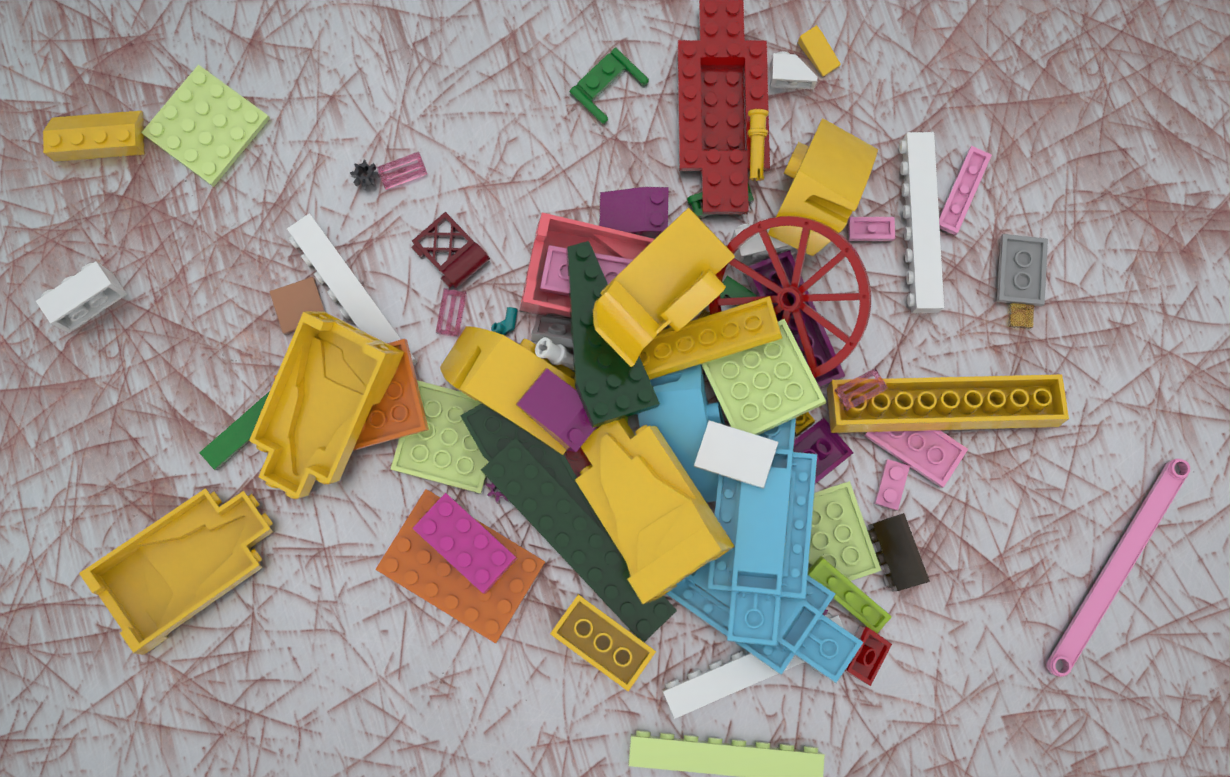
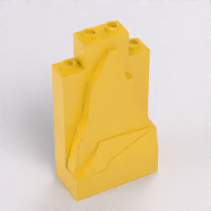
(321, 402)
(649, 507)
(179, 566)

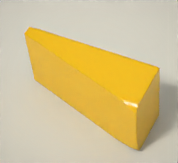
(818, 51)

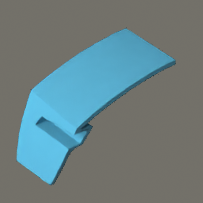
(683, 421)

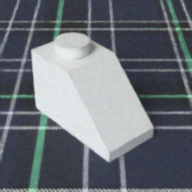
(790, 72)

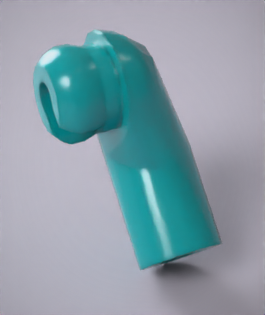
(507, 325)

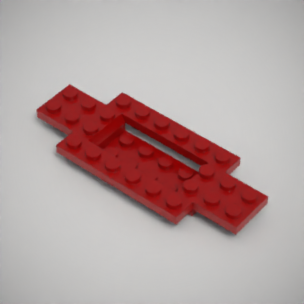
(714, 104)

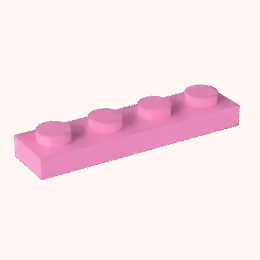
(963, 190)

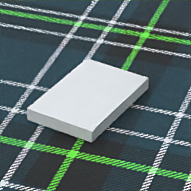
(736, 454)

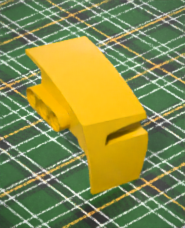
(825, 183)
(662, 286)
(499, 374)

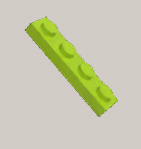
(849, 595)

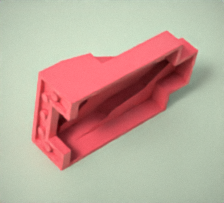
(566, 232)

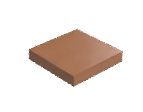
(295, 299)

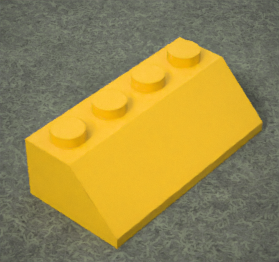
(94, 136)

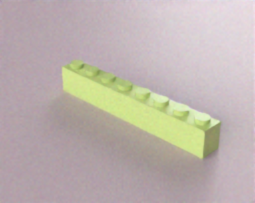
(723, 758)

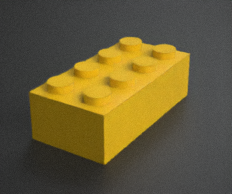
(603, 642)

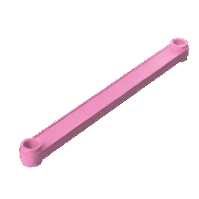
(1118, 567)

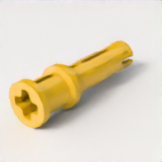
(757, 134)

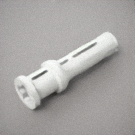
(555, 353)

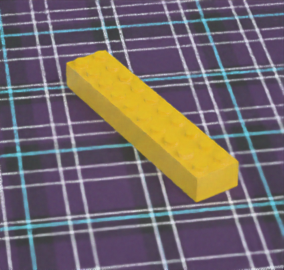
(952, 404)

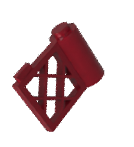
(459, 265)

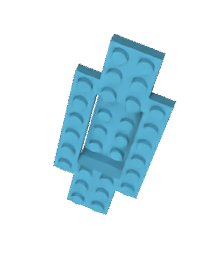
(757, 527)
(801, 625)

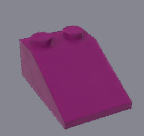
(635, 210)
(557, 410)
(828, 446)

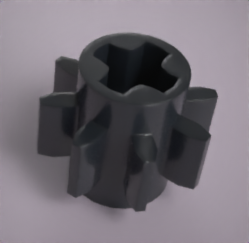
(364, 168)

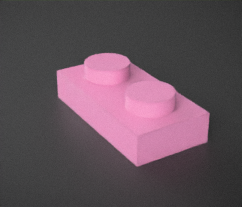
(871, 229)
(891, 485)

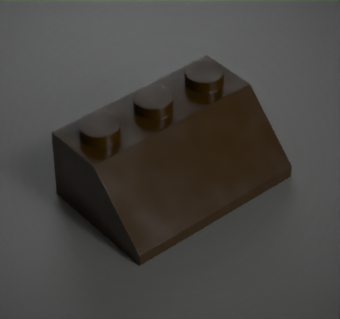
(898, 553)

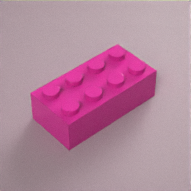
(465, 543)

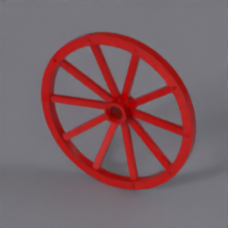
(847, 251)

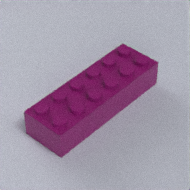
(816, 332)

